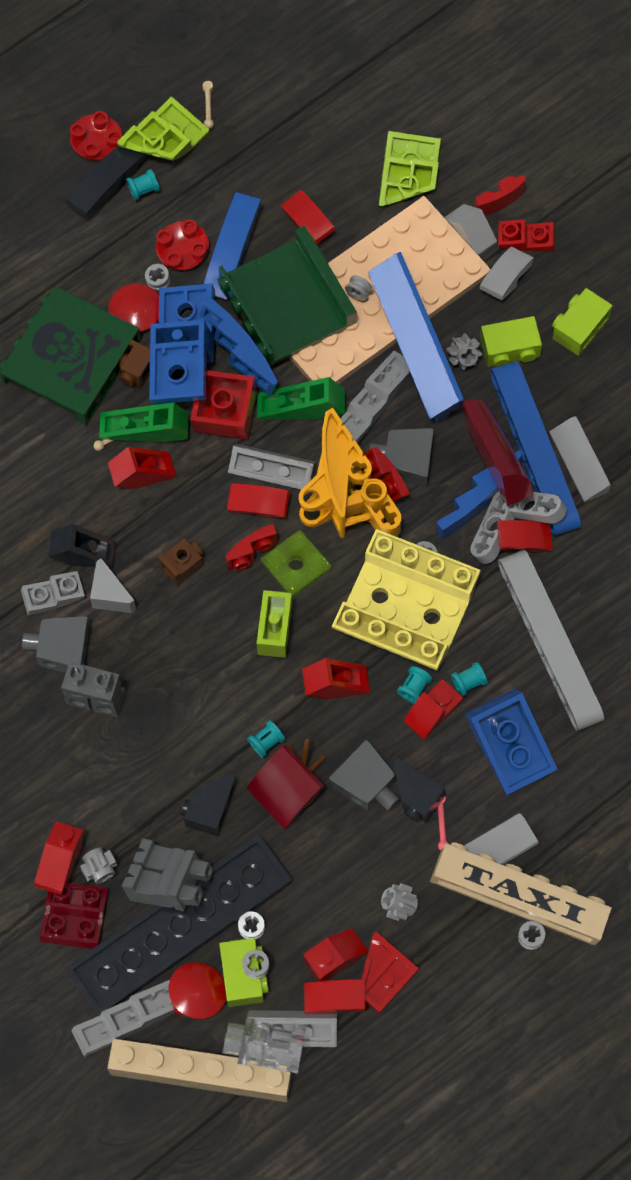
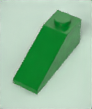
(302, 401)
(145, 424)

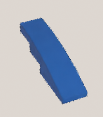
(233, 239)
(244, 353)
(470, 503)

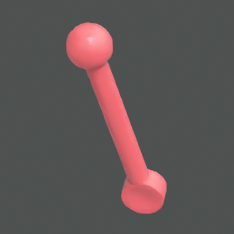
(442, 825)

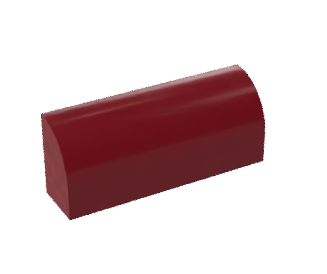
(496, 452)

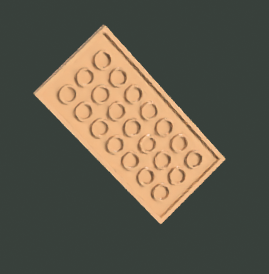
(439, 265)

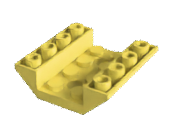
(415, 585)

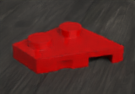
(385, 973)

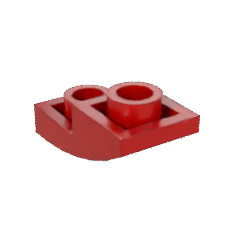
(508, 192)
(305, 212)
(526, 236)
(387, 473)
(258, 500)
(524, 535)
(242, 553)
(333, 996)

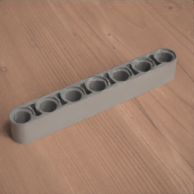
(551, 640)

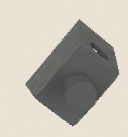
(409, 453)
(59, 642)
(365, 779)

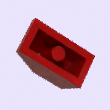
(141, 467)
(335, 679)
(59, 857)
(334, 955)

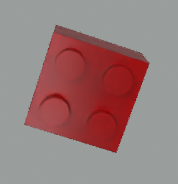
(227, 405)

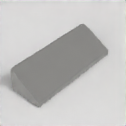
(580, 459)
(271, 466)
(505, 840)
(319, 1030)

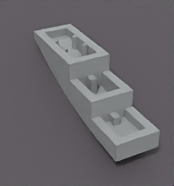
(376, 395)
(124, 1019)

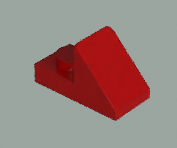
(432, 709)

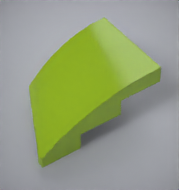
(166, 133)
(408, 166)

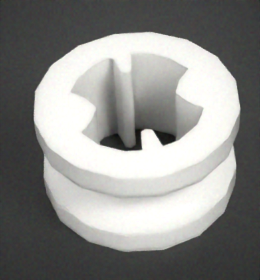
(242, 925)

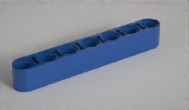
(533, 441)

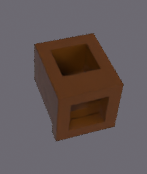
(135, 365)
(178, 569)

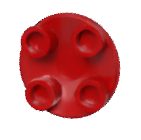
(95, 135)
(182, 245)
(136, 305)
(197, 991)

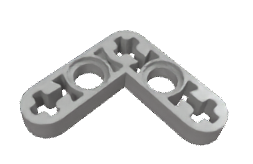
(486, 549)

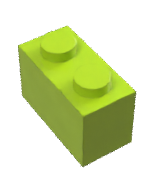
(582, 321)
(511, 341)
(274, 624)
(239, 987)

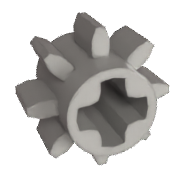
(464, 351)
(98, 865)
(399, 901)

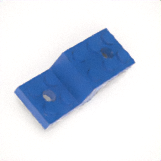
(180, 345)

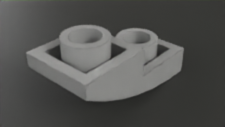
(505, 273)
(52, 594)

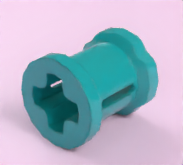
(142, 184)
(469, 679)
(414, 684)
(266, 739)

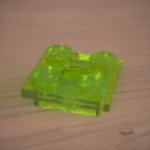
(295, 548)

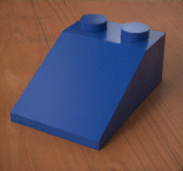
(511, 741)

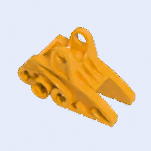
(335, 479)

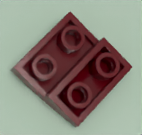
(285, 786)
(74, 916)

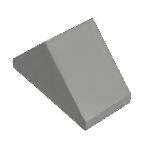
(472, 227)
(108, 592)

